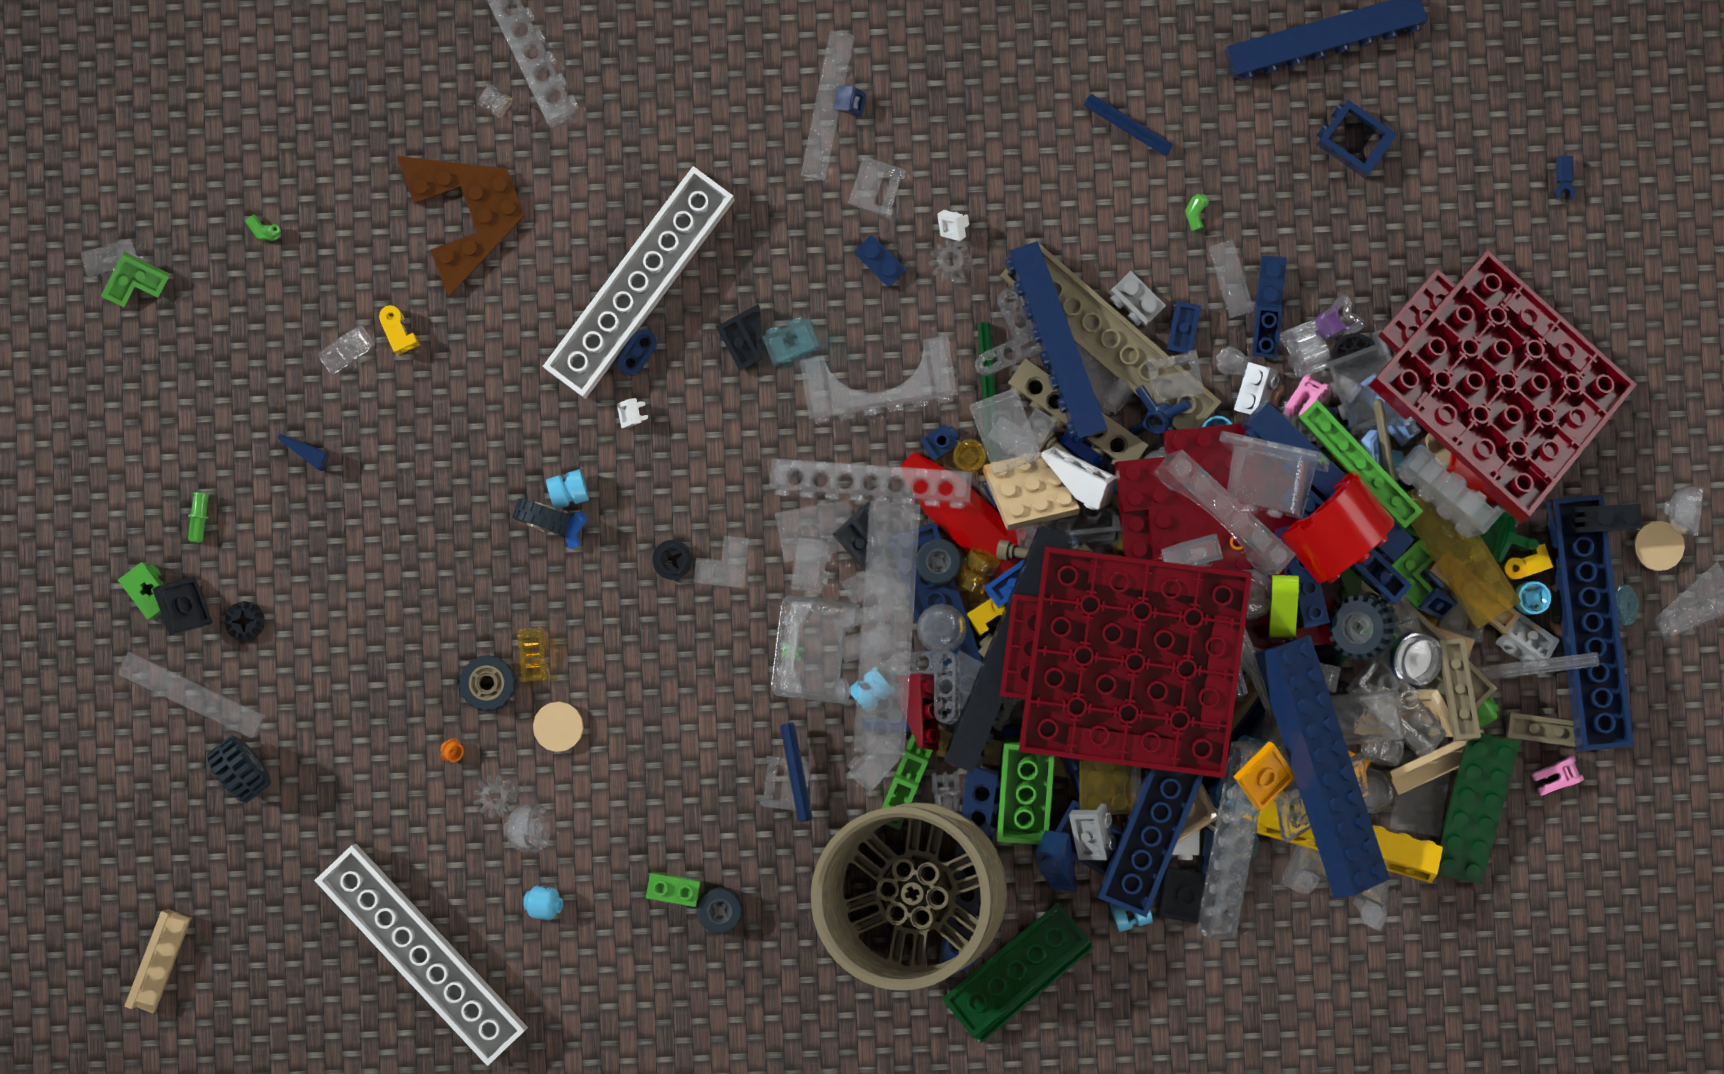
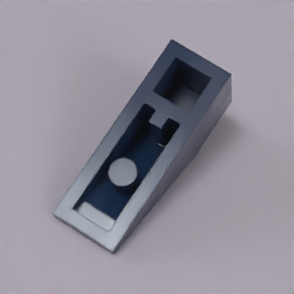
(1056, 861)

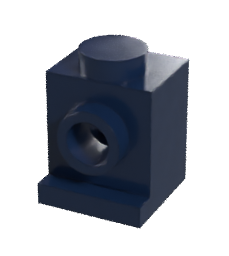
(935, 450)

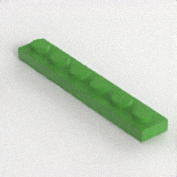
(1356, 458)

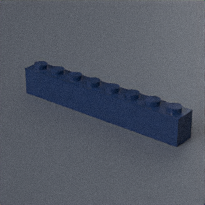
(1324, 36)
(1056, 342)
(1272, 426)

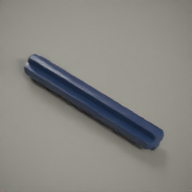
(1128, 125)
(796, 772)

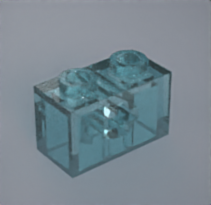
(804, 344)

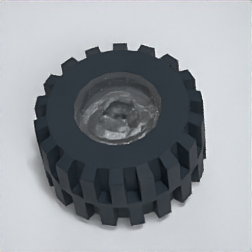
(1363, 626)
(238, 769)

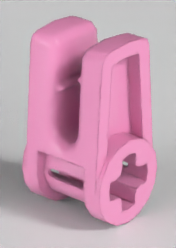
(1309, 391)
(1564, 780)

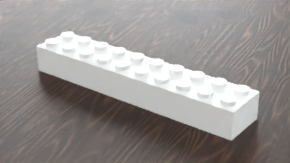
(639, 282)
(421, 954)

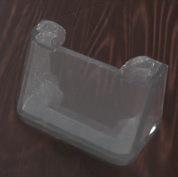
(812, 648)
(1307, 869)

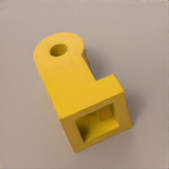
(392, 323)
(1521, 567)
(983, 615)

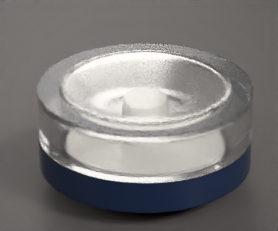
(1416, 658)

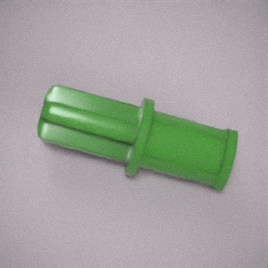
(198, 517)

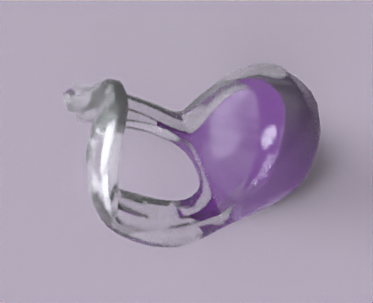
(1330, 324)

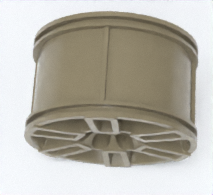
(832, 910)

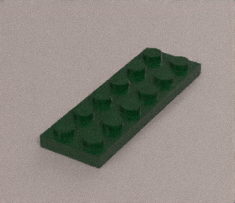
(1476, 806)
(1016, 970)

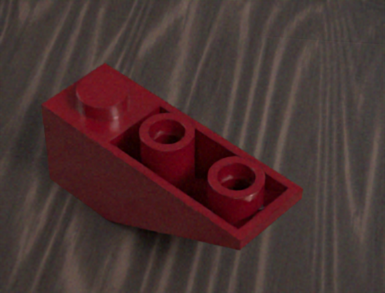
(921, 711)

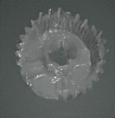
(1306, 349)

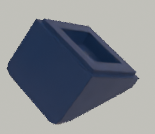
(849, 100)

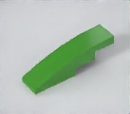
(907, 778)

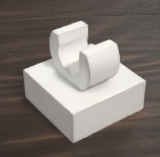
(952, 225)
(629, 413)

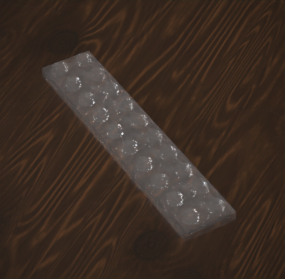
(886, 628)

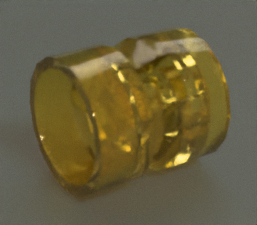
(969, 456)
(977, 571)

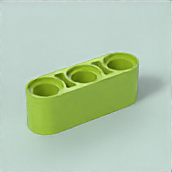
(1283, 606)

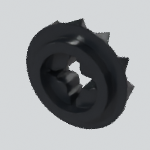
(660, 557)
(252, 629)

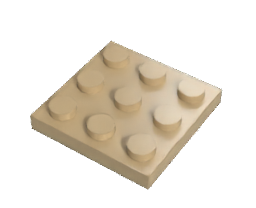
(1030, 495)

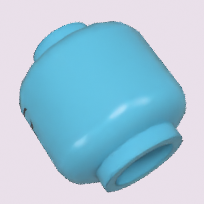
(542, 902)

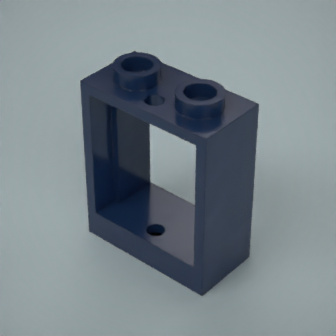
(1343, 156)

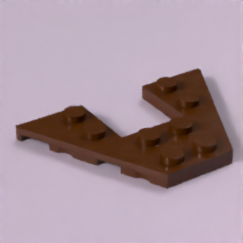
(490, 202)

